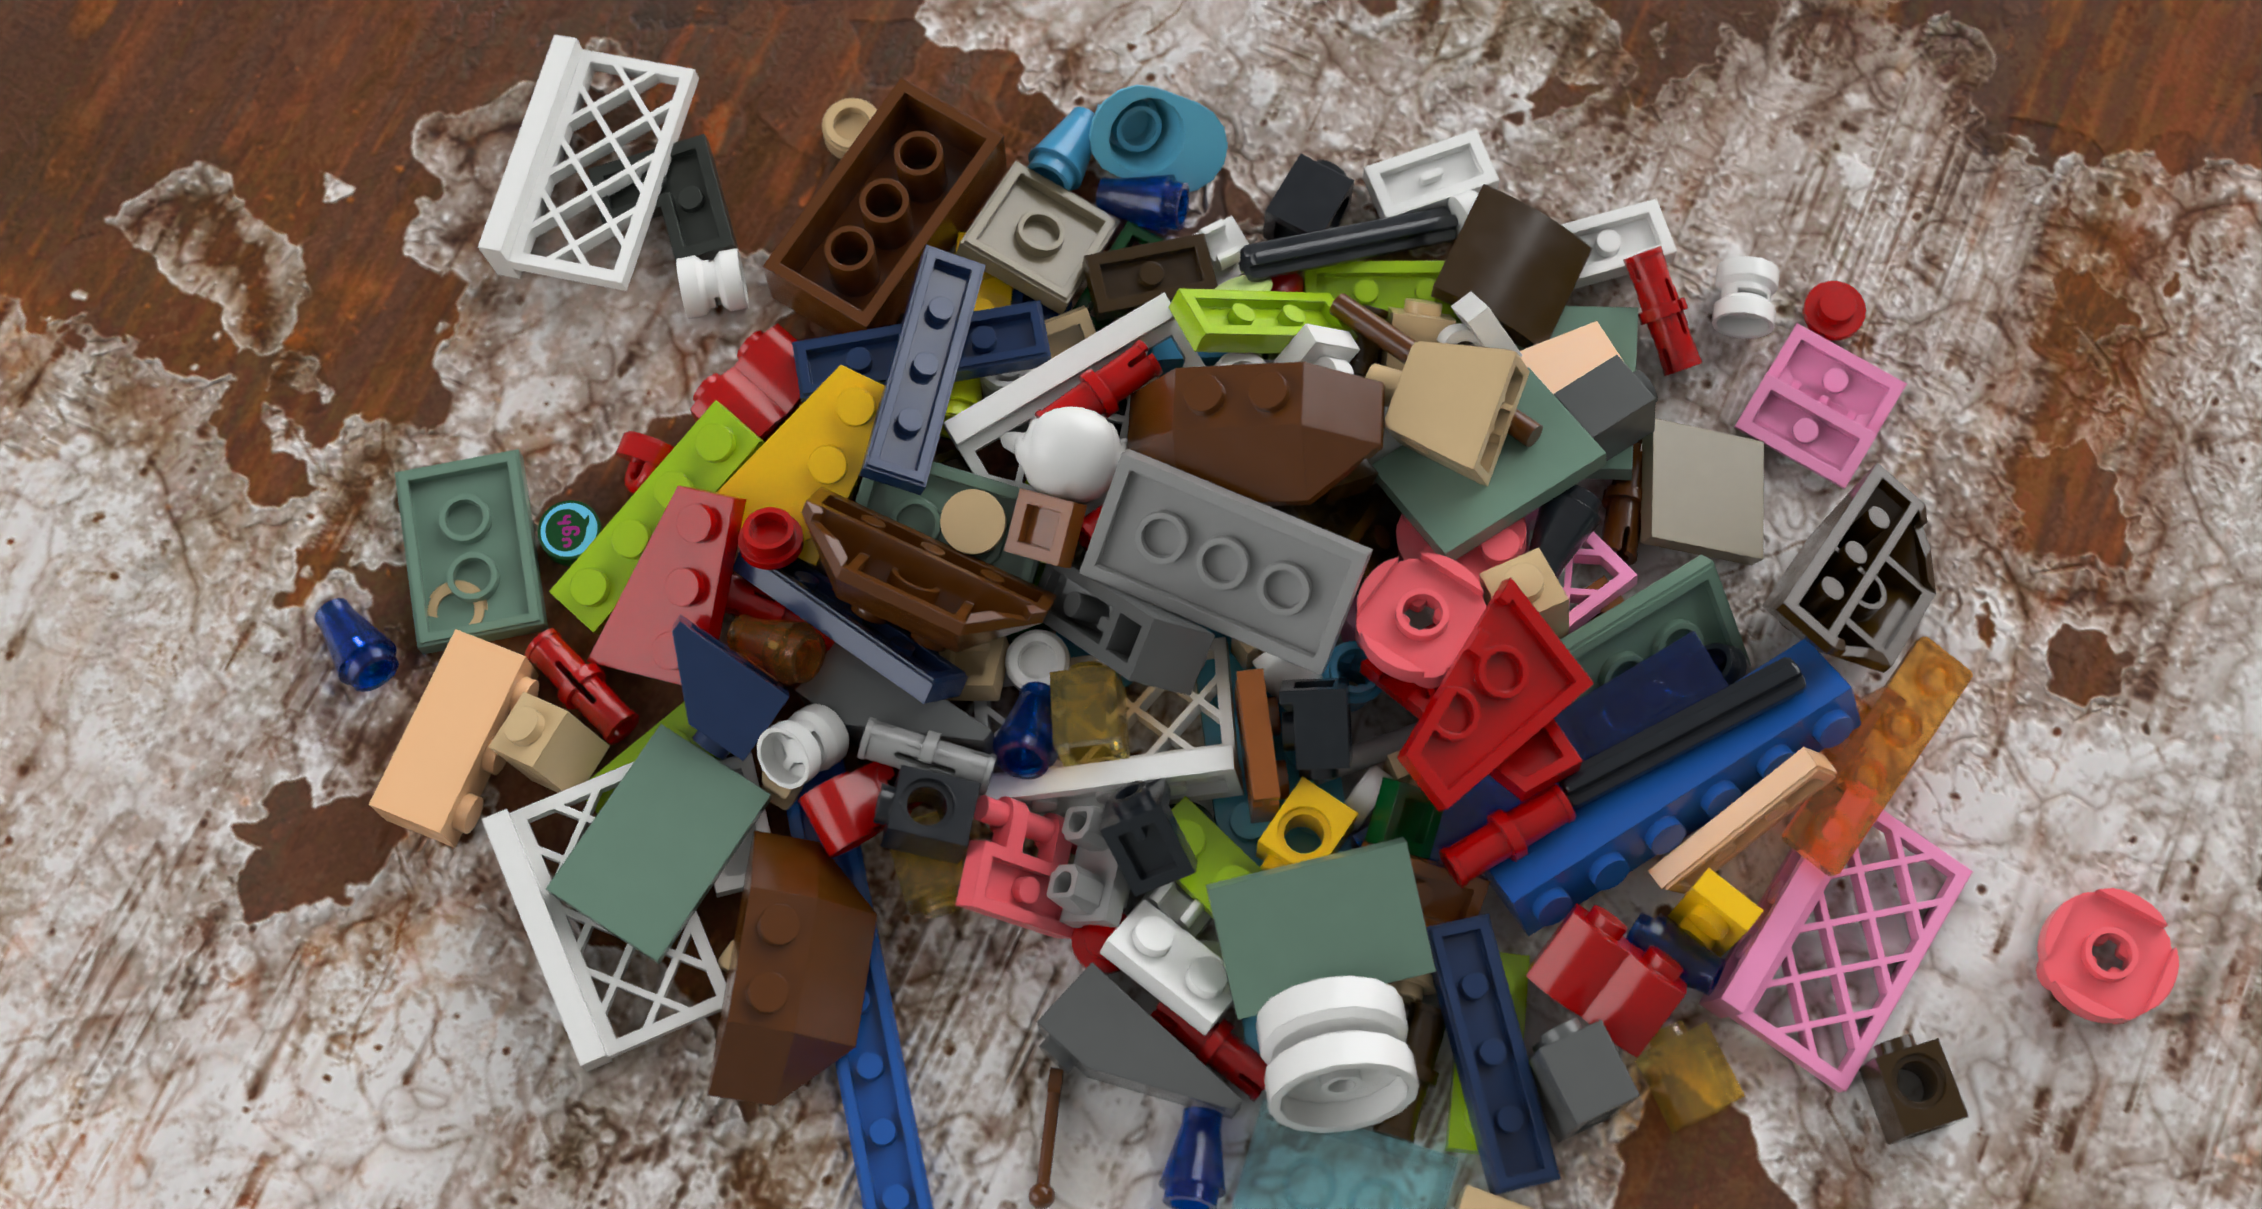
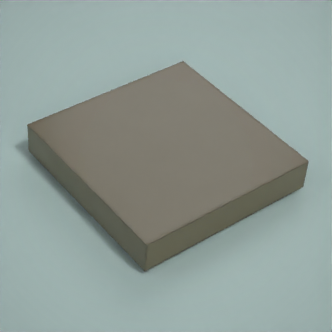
(1037, 237)
(1703, 492)

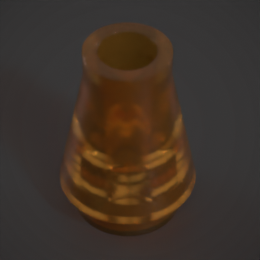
(781, 647)

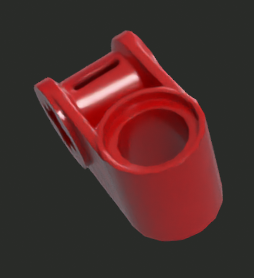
(846, 805)

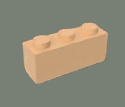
(444, 752)

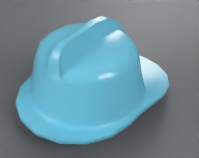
(1157, 133)

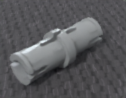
(900, 746)

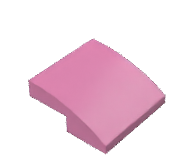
(1820, 406)

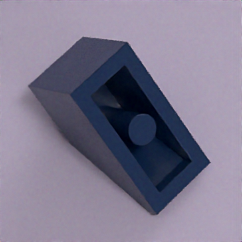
(723, 692)

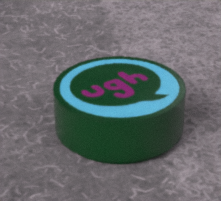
(568, 530)

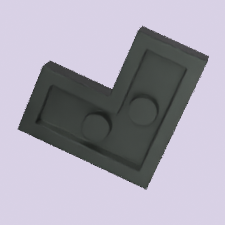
(688, 199)

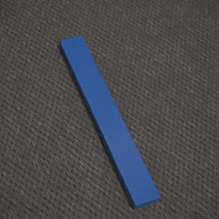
(874, 1073)

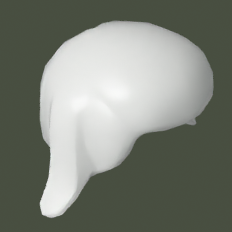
(1068, 453)

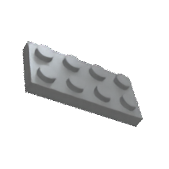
(1225, 561)

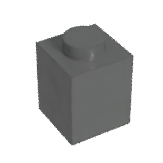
(1612, 405)

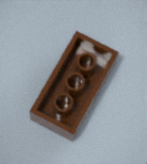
(899, 187)

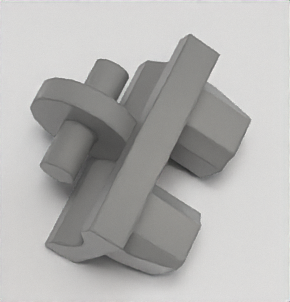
(1093, 886)

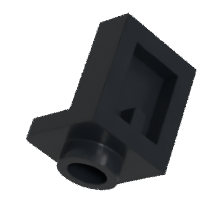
(1146, 836)

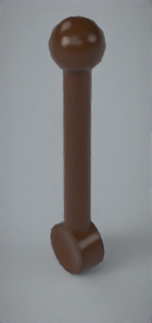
(1042, 1194)

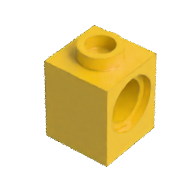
(1308, 808)

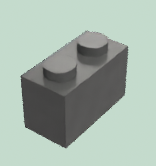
(1580, 1078)

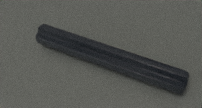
(1347, 243)
(1684, 731)

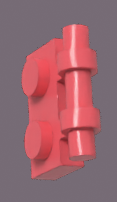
(1004, 880)

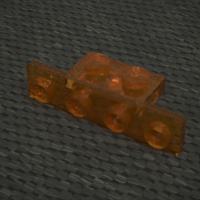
(1877, 755)

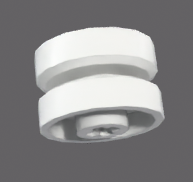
(1336, 1054)

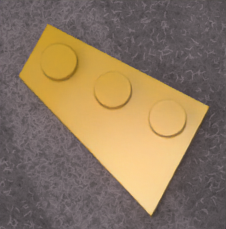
(812, 450)

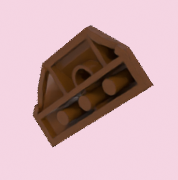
(1260, 428)
(917, 580)
(791, 972)

